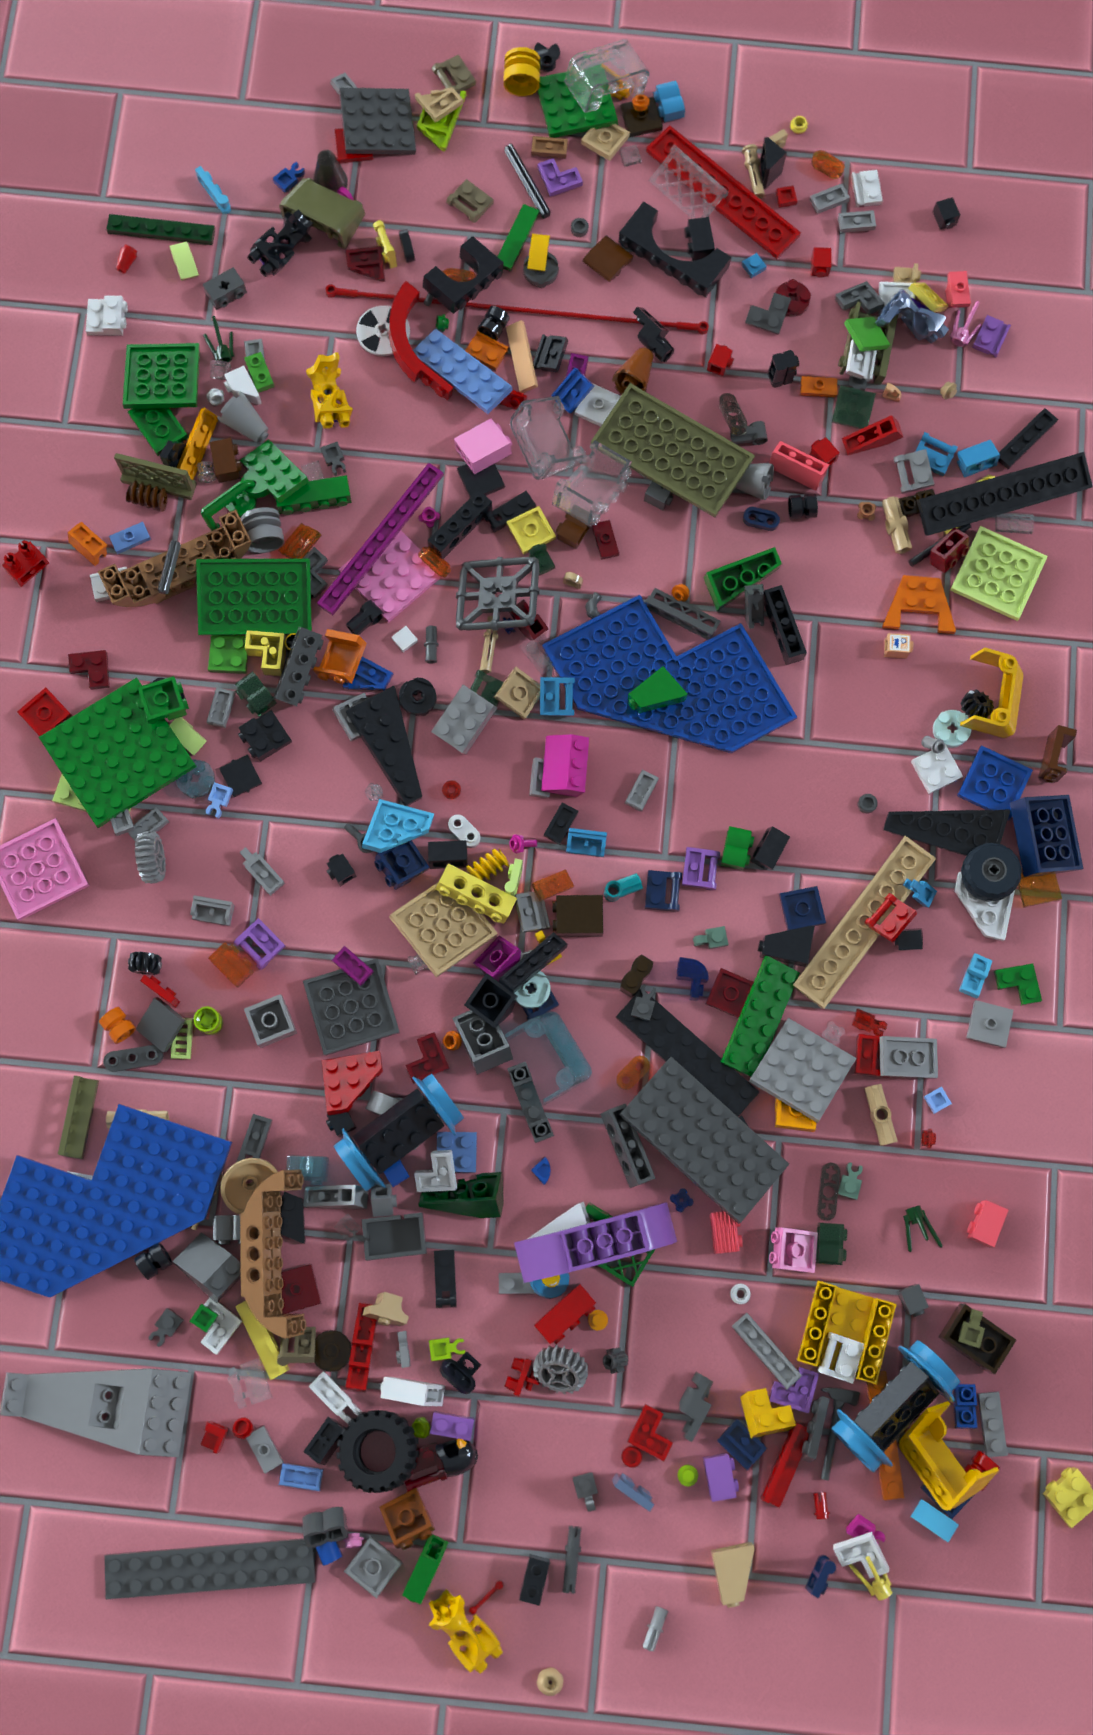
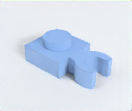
(219, 797)

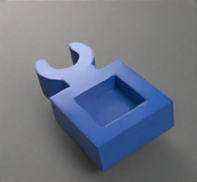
(287, 178)

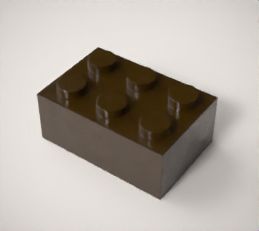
(994, 1344)

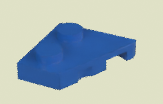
(369, 677)

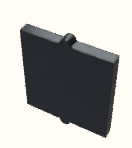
(240, 775)

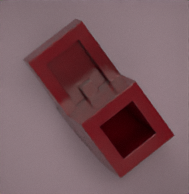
(533, 631)

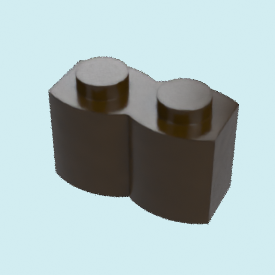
(639, 972)

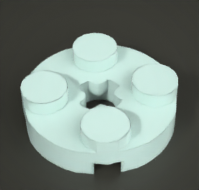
(948, 718)
(537, 998)

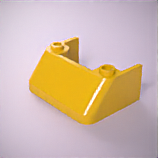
(1004, 718)
(936, 1463)

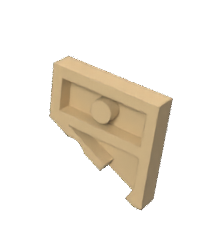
(439, 102)

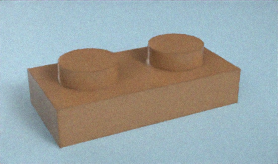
(549, 147)

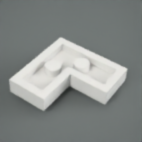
(441, 1177)
(222, 1328)
(858, 1549)

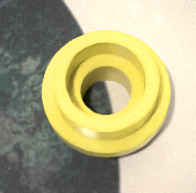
(799, 120)

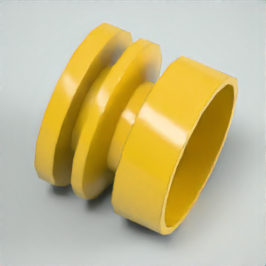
(521, 71)

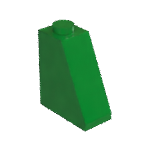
(656, 692)
(425, 1569)

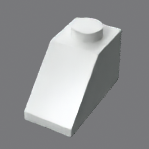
(240, 381)

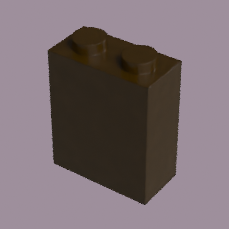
(578, 915)

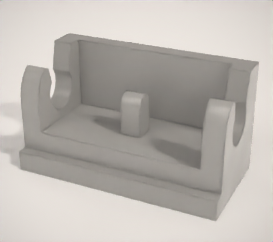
(212, 910)

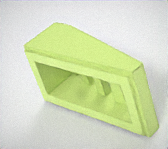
(189, 1030)

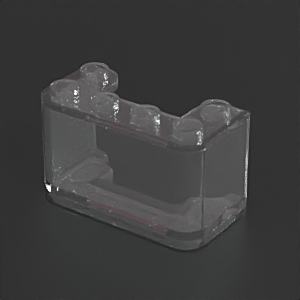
(605, 72)
(593, 485)

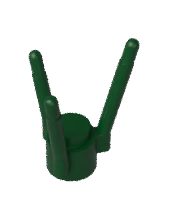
(222, 353)
(918, 1216)

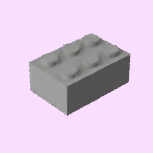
(464, 719)

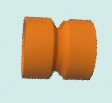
(117, 1025)

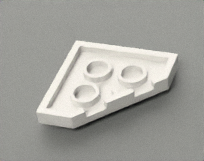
(990, 916)

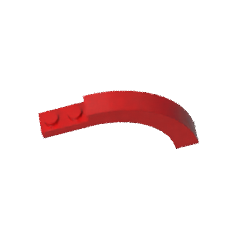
(402, 351)

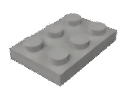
(908, 1057)

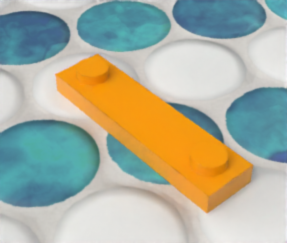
(197, 442)

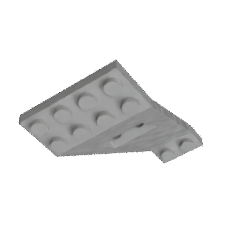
(142, 1412)

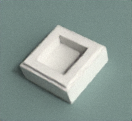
(404, 639)

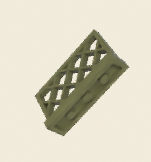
(174, 480)

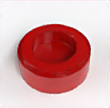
(631, 1456)

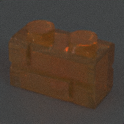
(231, 965)

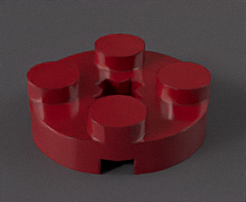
(798, 290)

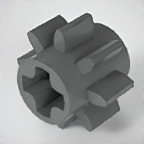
(615, 1360)

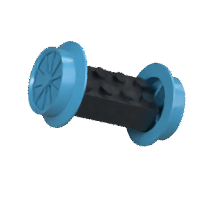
(398, 1132)
(896, 1405)

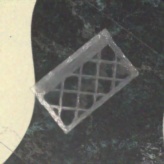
(694, 170)

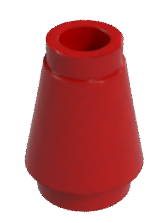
(126, 258)

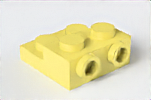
(1070, 1496)

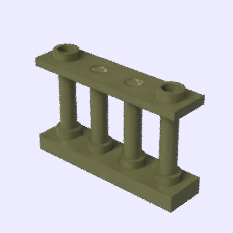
(882, 355)

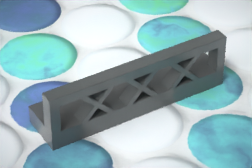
(681, 617)

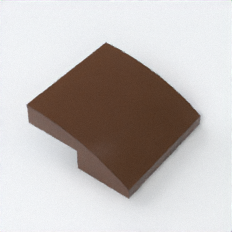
(607, 258)

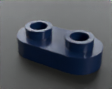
(761, 517)

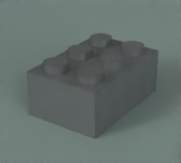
(394, 1237)

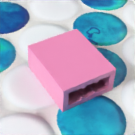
(483, 446)

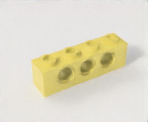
(486, 892)

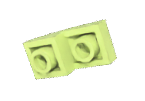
(184, 261)
(187, 735)

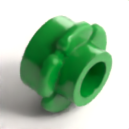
(442, 323)

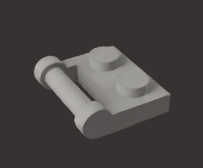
(920, 469)

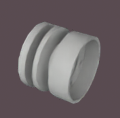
(263, 529)

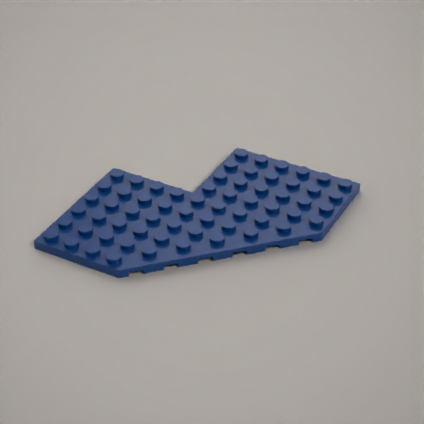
(726, 680)
(144, 1189)

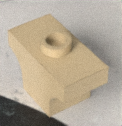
(387, 1310)

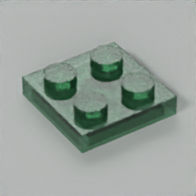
(853, 407)

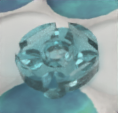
(199, 788)

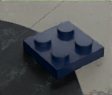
(802, 908)

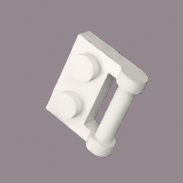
(847, 1360)

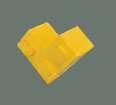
(761, 1418)

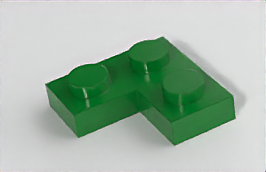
(1024, 979)

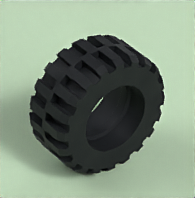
(351, 1457)

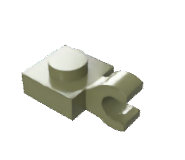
(971, 1332)

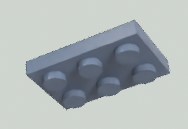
(639, 1495)

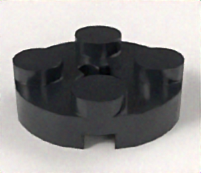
(412, 688)

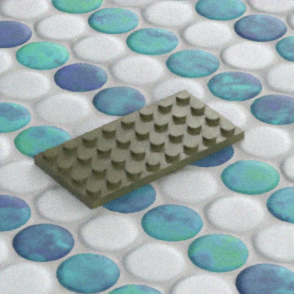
(674, 450)

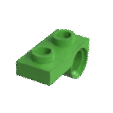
(259, 372)

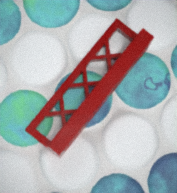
(785, 1466)

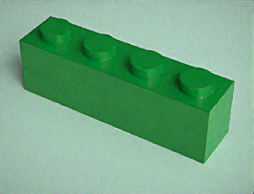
(317, 494)

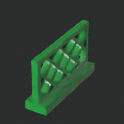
(597, 1214)

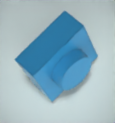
(754, 265)

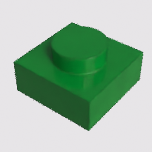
(204, 1318)

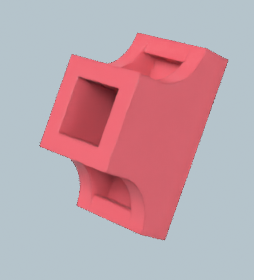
(957, 290)

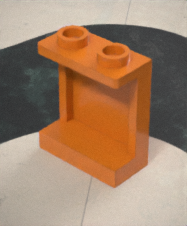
(341, 657)

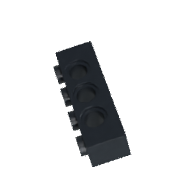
(460, 524)
(784, 625)

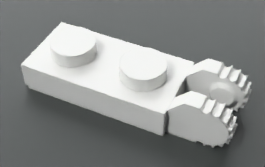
(333, 1396)

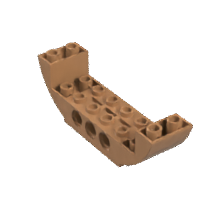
(140, 582)
(262, 1255)

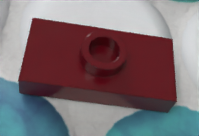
(605, 540)

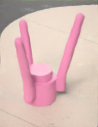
(960, 336)

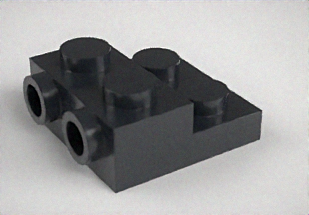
(264, 735)

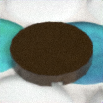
(332, 1350)

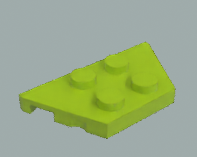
(442, 130)

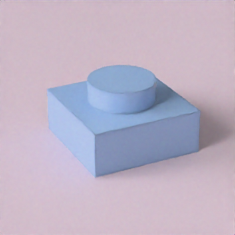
(937, 1100)

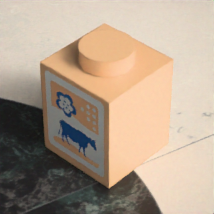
(897, 645)

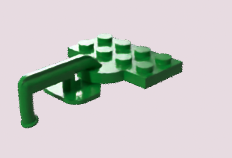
(267, 474)

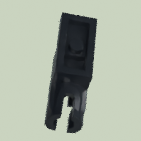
(653, 335)

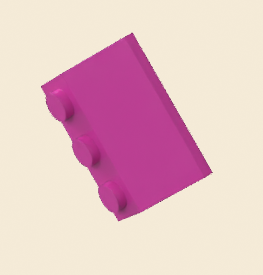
(565, 764)

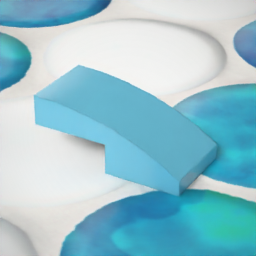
(975, 975)
(934, 1520)

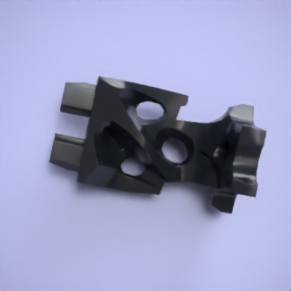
(269, 252)

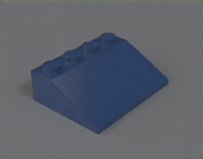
(1046, 835)

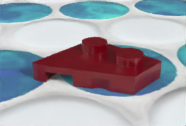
(366, 262)

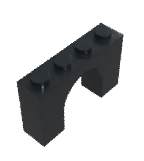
(456, 294)

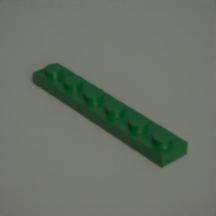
(160, 229)

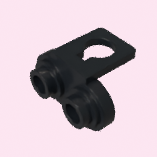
(458, 1374)

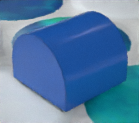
(329, 1552)

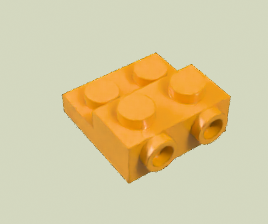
(792, 1119)

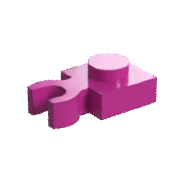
(861, 1526)

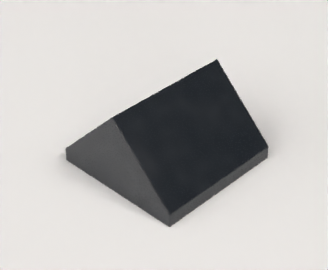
(771, 162)
(491, 1001)

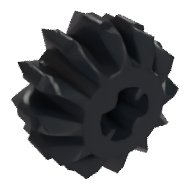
(977, 704)
(144, 963)

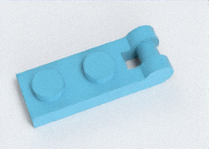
(213, 190)

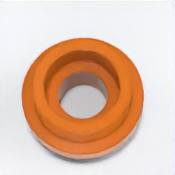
(640, 102)
(680, 592)
(448, 1040)

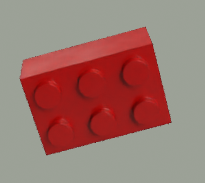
(565, 1314)

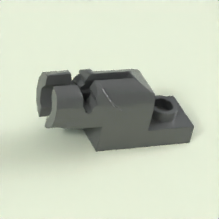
(693, 1405)

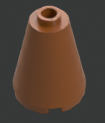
(634, 371)

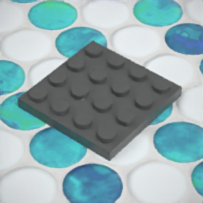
(377, 121)
(348, 1012)

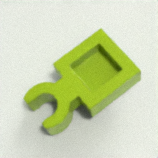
(442, 1348)

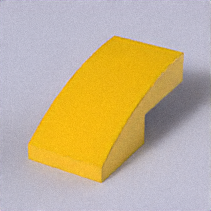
(538, 252)

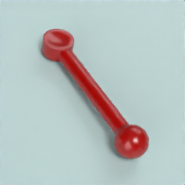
(498, 1585)

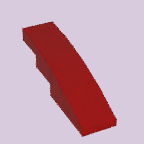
(361, 1351)

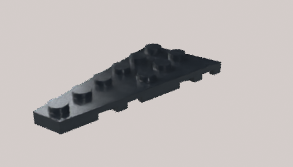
(384, 733)
(951, 829)

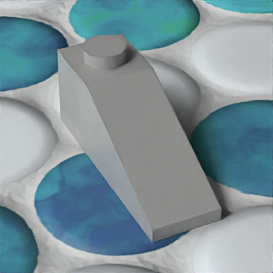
(336, 1197)

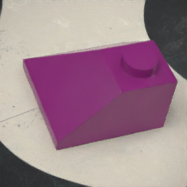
(498, 958)

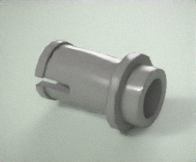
(935, 745)

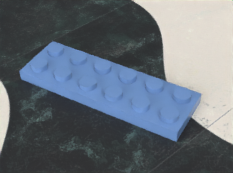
(462, 371)

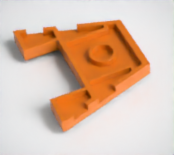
(920, 596)

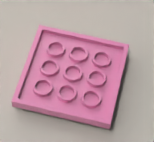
(396, 577)
(39, 869)

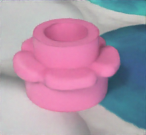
(353, 1540)

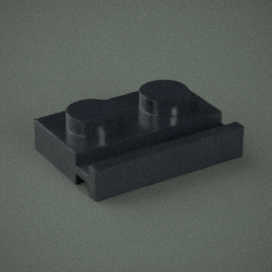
(550, 353)

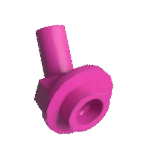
(517, 843)

